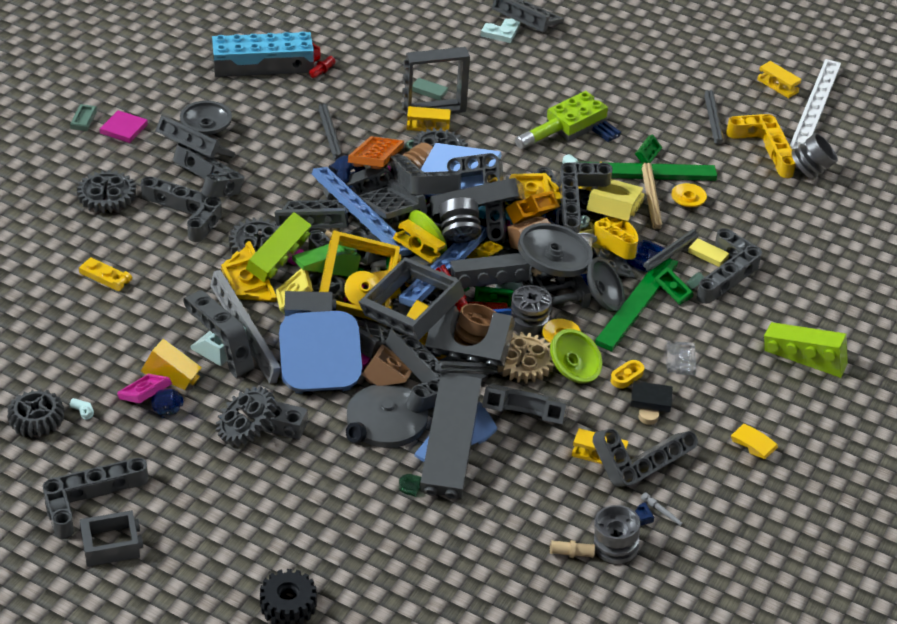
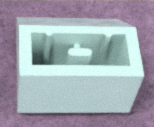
(211, 348)

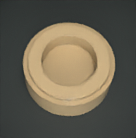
(648, 416)

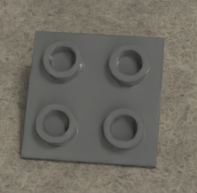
(616, 261)

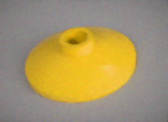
(689, 195)
(353, 285)
(554, 326)

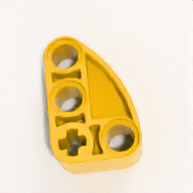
(616, 236)

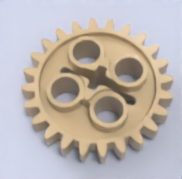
(533, 364)

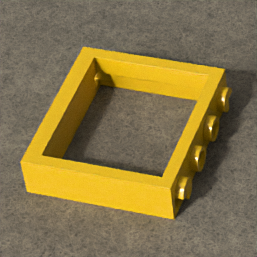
(360, 243)

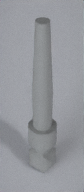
(654, 504)

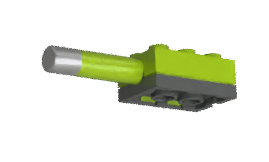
(568, 120)

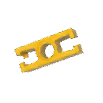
(779, 79)
(427, 118)
(411, 242)
(585, 448)

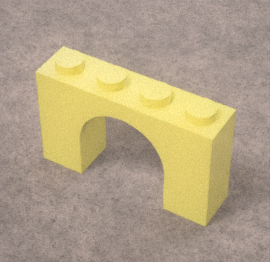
(616, 200)

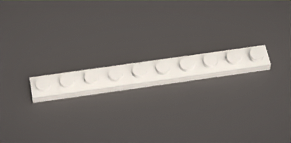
(816, 103)

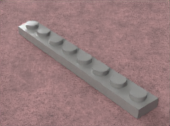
(257, 344)

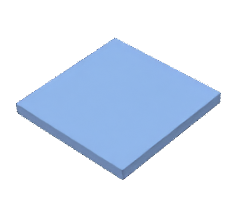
(442, 153)

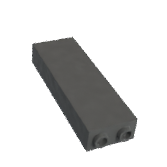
(451, 435)

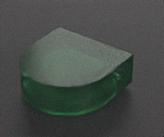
(409, 484)

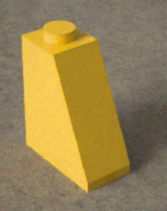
(172, 363)

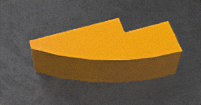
(532, 206)

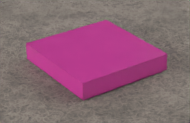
(123, 126)
(144, 388)

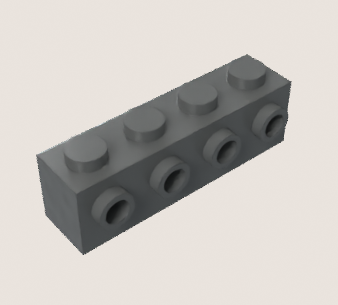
(490, 270)

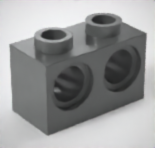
(288, 421)

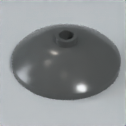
(206, 117)
(605, 284)

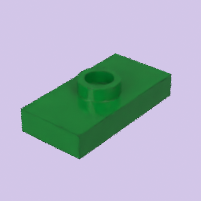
(648, 150)

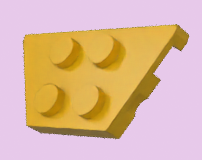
(537, 183)
(244, 282)

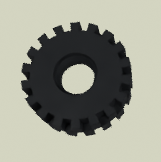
(288, 610)

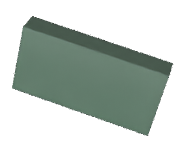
(429, 89)
(83, 117)

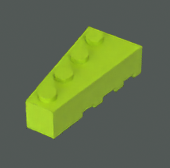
(279, 247)
(809, 347)

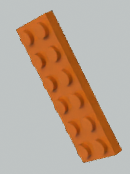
(375, 152)

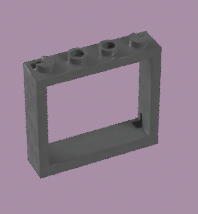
(434, 56)
(372, 302)

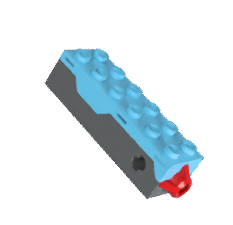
(264, 54)

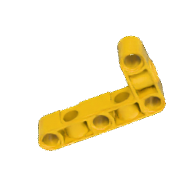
(768, 129)

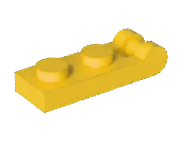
(105, 274)

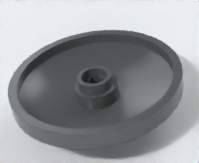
(555, 249)
(386, 415)

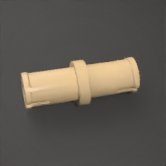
(572, 549)

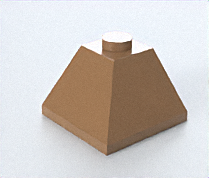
(386, 368)

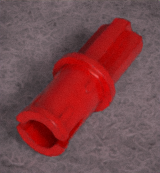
(322, 67)

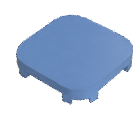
(320, 351)

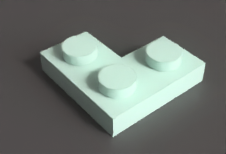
(504, 33)

